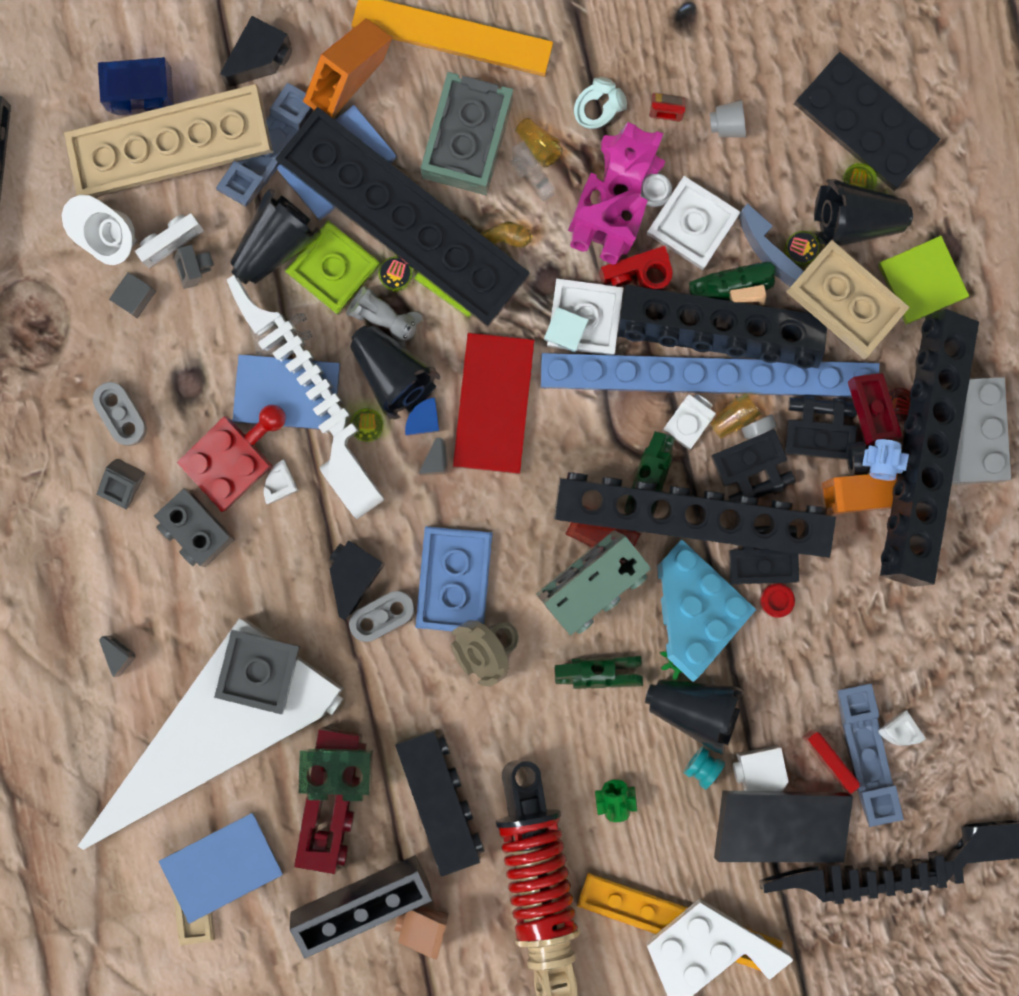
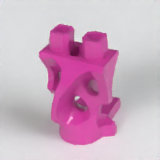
(625, 167)

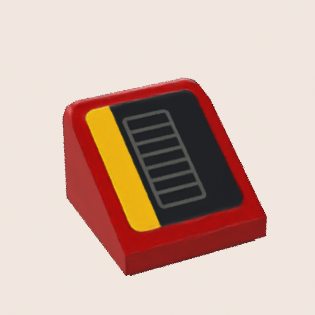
(667, 107)

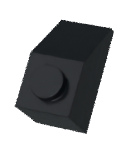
(256, 53)
(352, 576)

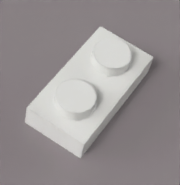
(157, 247)

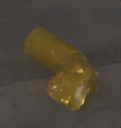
(509, 233)

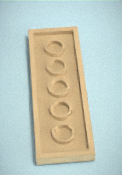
(168, 142)

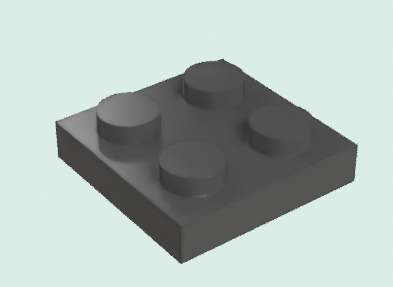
(257, 672)

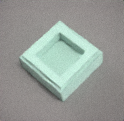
(566, 329)

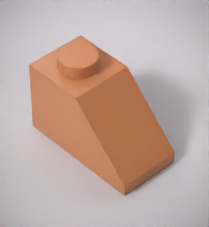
(422, 930)

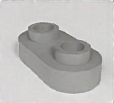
(119, 415)
(382, 616)

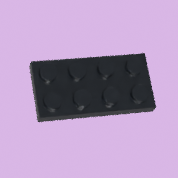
(866, 121)

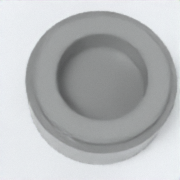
(759, 427)

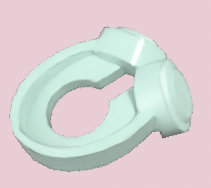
(616, 103)

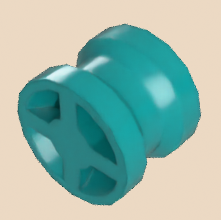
(704, 767)

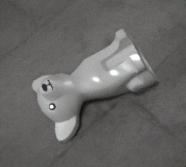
(378, 312)

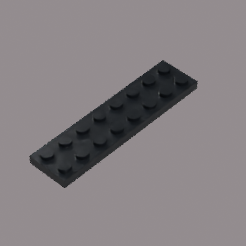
(402, 217)

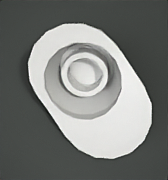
(99, 229)

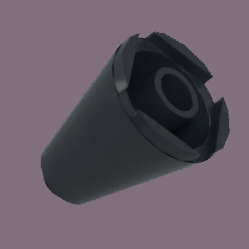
(858, 213)
(271, 238)
(392, 371)
(697, 710)

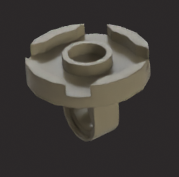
(481, 651)

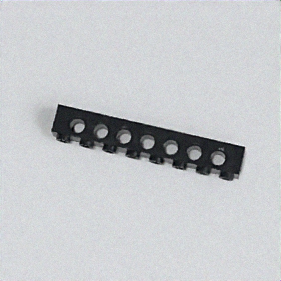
(932, 446)
(814, 540)

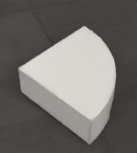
(279, 483)
(902, 730)

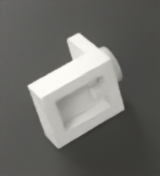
(690, 420)

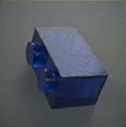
(135, 85)

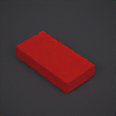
(831, 761)

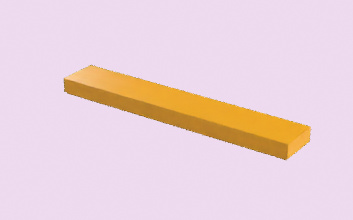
(457, 36)
(639, 908)

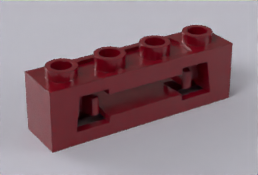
(320, 857)

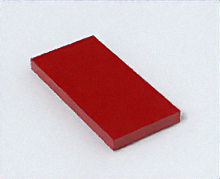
(493, 403)

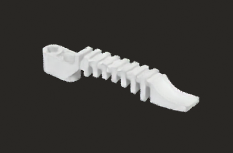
(343, 468)

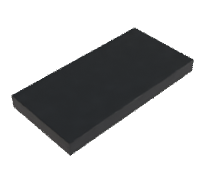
(783, 826)

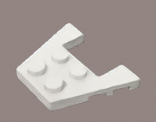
(703, 945)

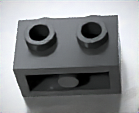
(193, 528)

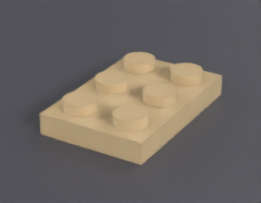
(848, 299)

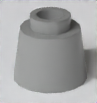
(729, 120)

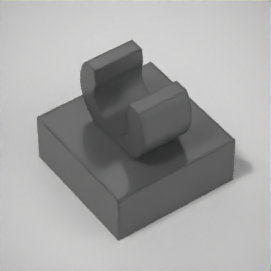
(191, 266)

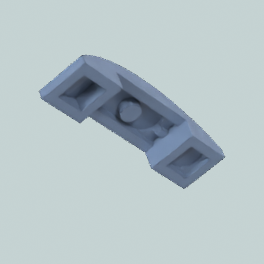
(249, 176)
(755, 230)
(868, 755)

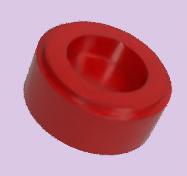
(777, 600)

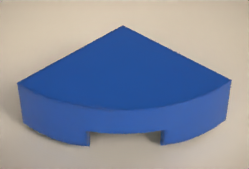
(423, 419)

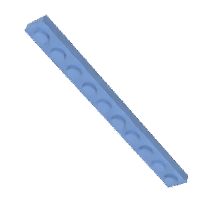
(698, 375)

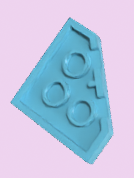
(698, 610)

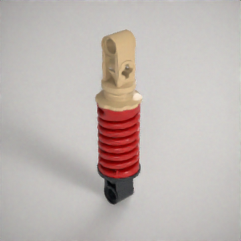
(541, 881)

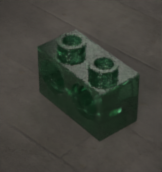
(335, 763)

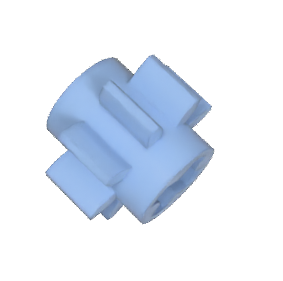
(885, 459)

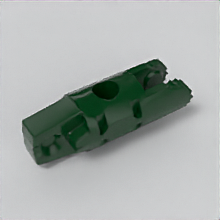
(720, 283)
(653, 466)
(582, 676)

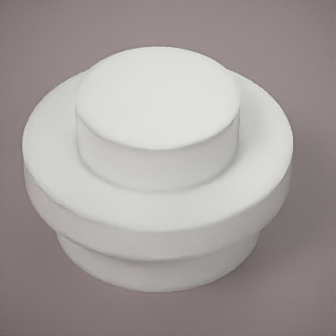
(656, 189)

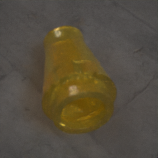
(541, 143)
(737, 414)

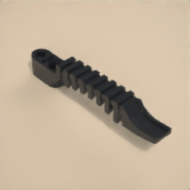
(978, 844)

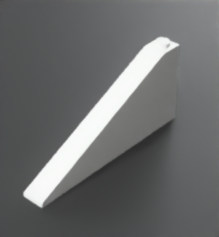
(210, 737)

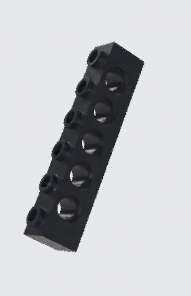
(735, 317)

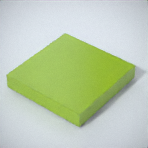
(333, 268)
(924, 279)

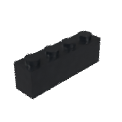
(439, 803)
(360, 906)

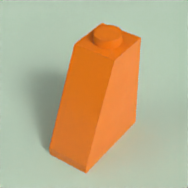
(346, 67)
(857, 494)

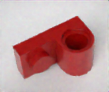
(638, 265)

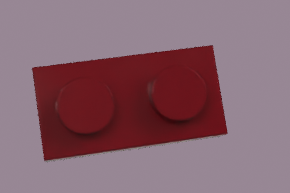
(874, 408)

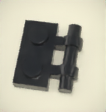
(817, 438)
(750, 458)
(763, 565)

